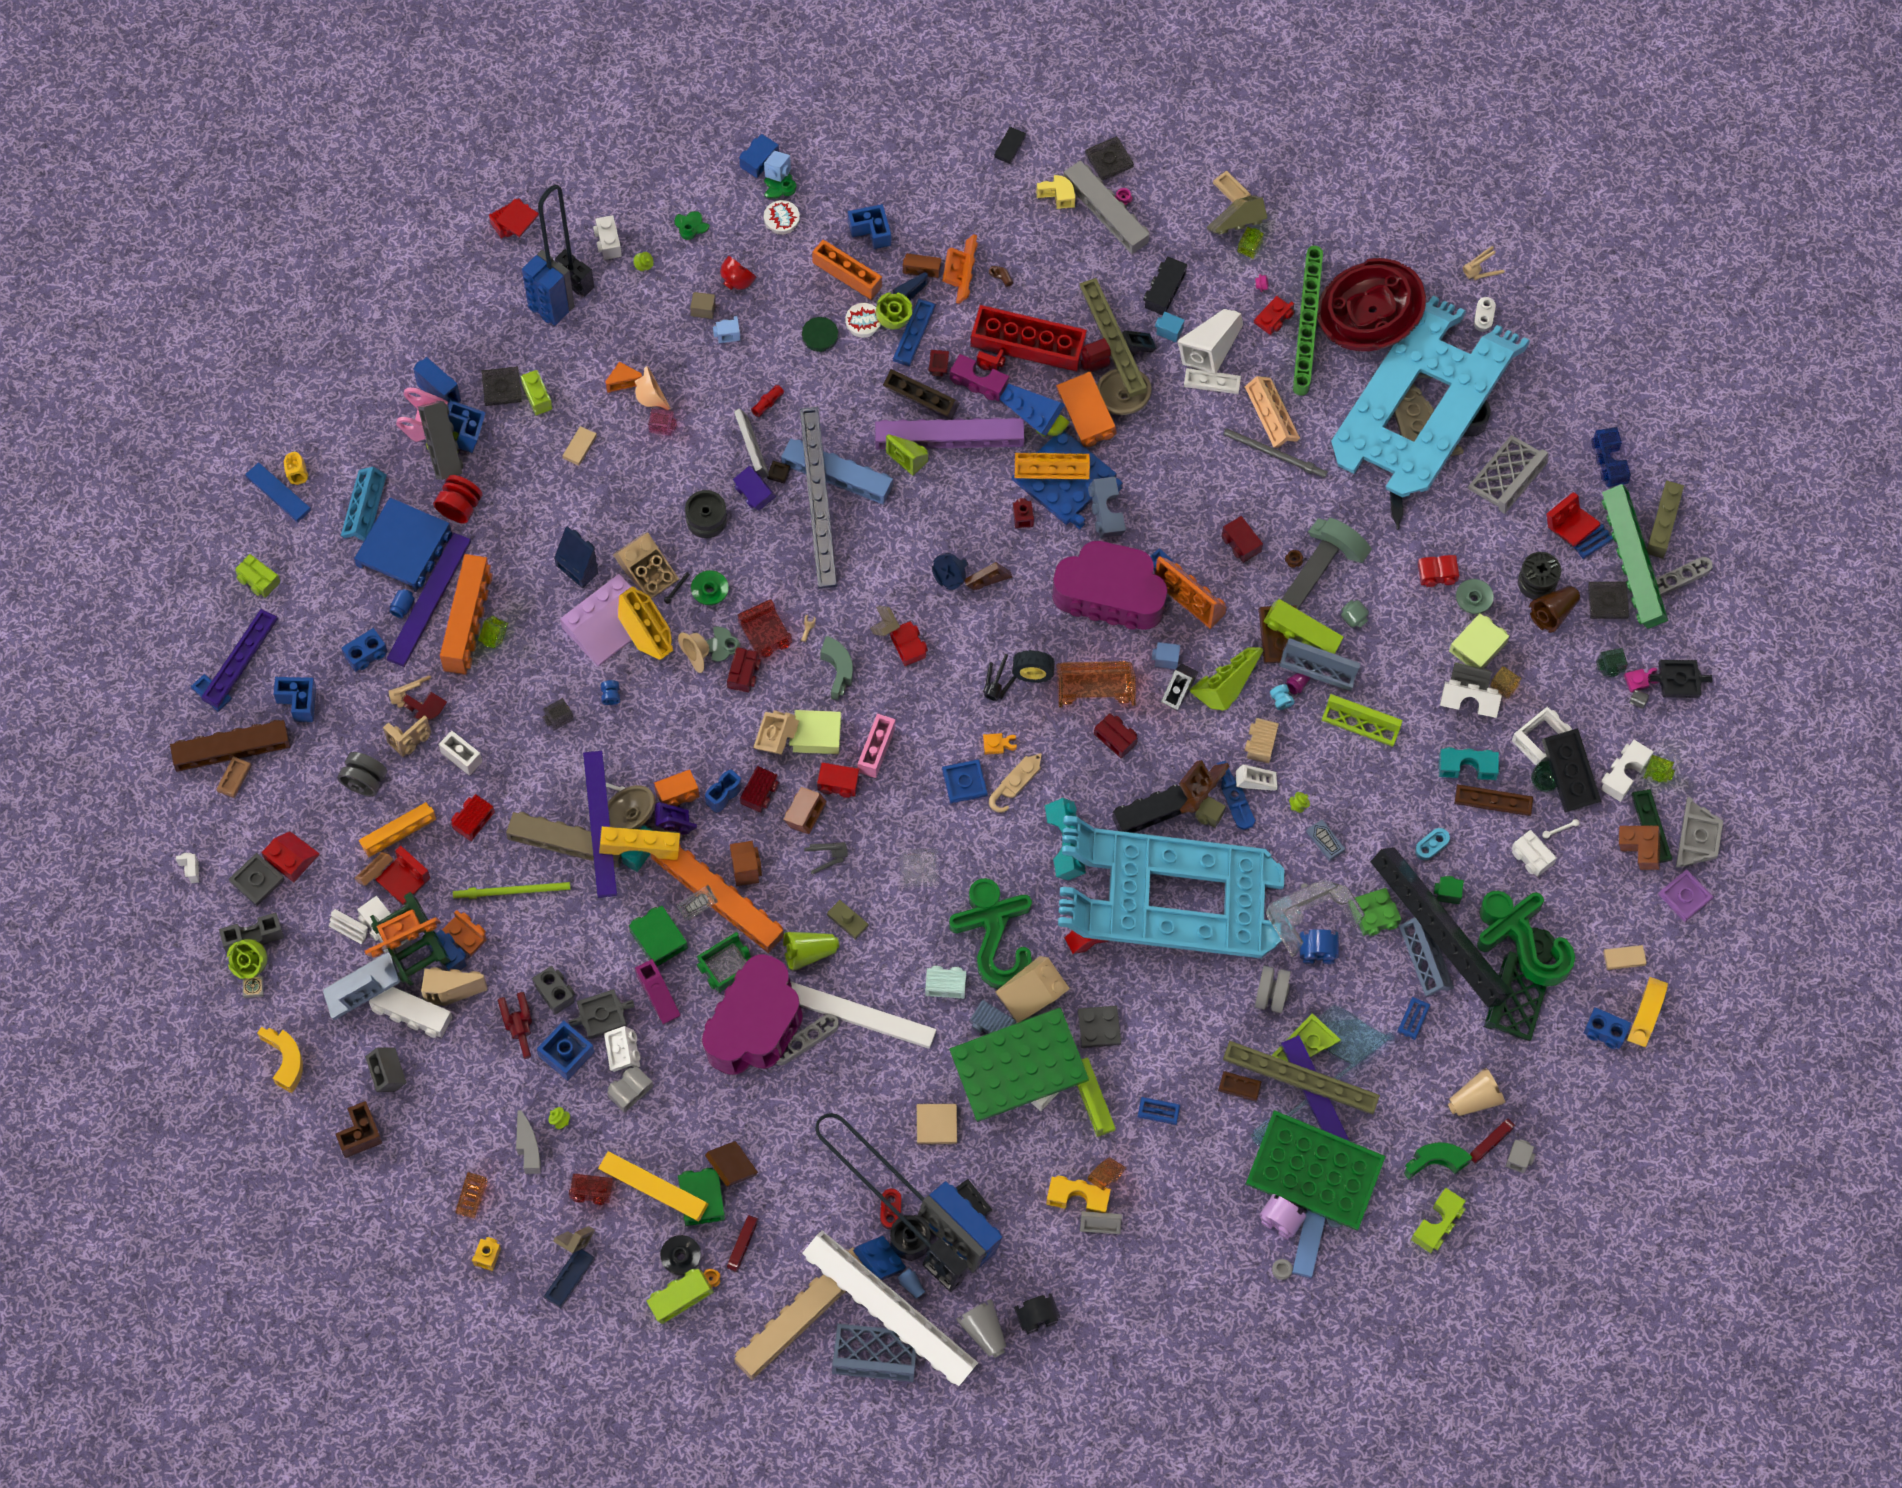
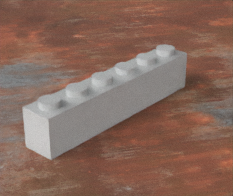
(1107, 207)

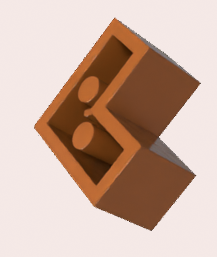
(1645, 841)
(745, 863)

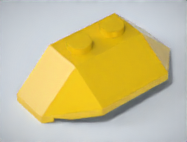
(644, 623)

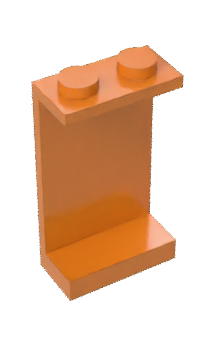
(1087, 409)

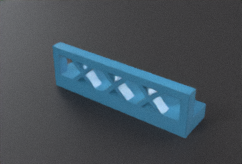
(365, 504)

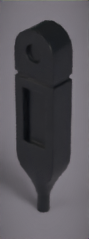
(1396, 506)

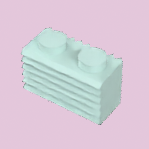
(945, 982)

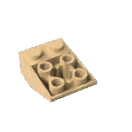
(646, 565)
(451, 986)

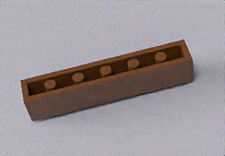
(223, 746)

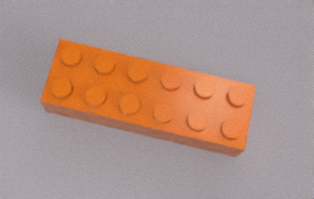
(465, 614)

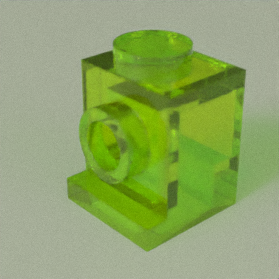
(1659, 769)

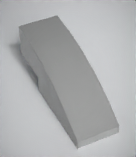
(527, 1145)

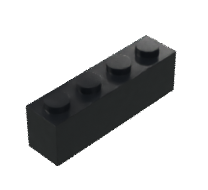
(1149, 811)

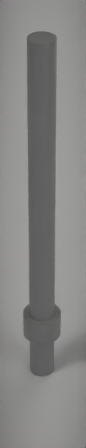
(1308, 467)

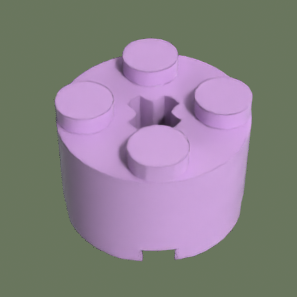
(1282, 1216)

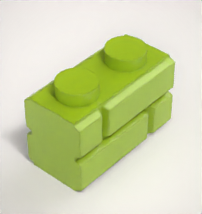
(536, 392)
(257, 576)

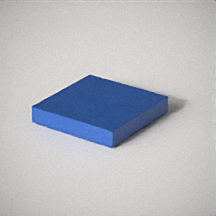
(964, 781)

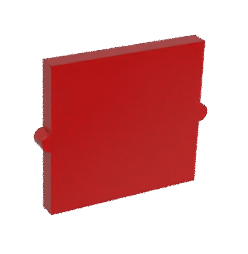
(517, 217)

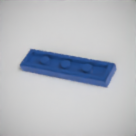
(914, 332)
(278, 492)

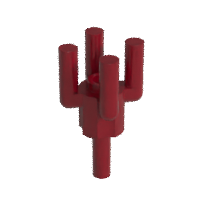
(518, 1022)

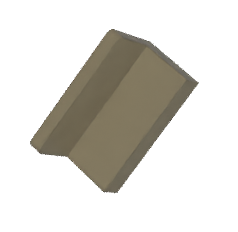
(887, 624)
(575, 1241)

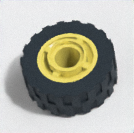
(1033, 666)

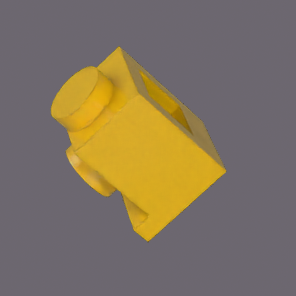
(487, 1260)

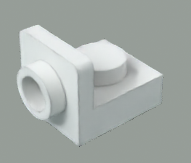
(191, 866)

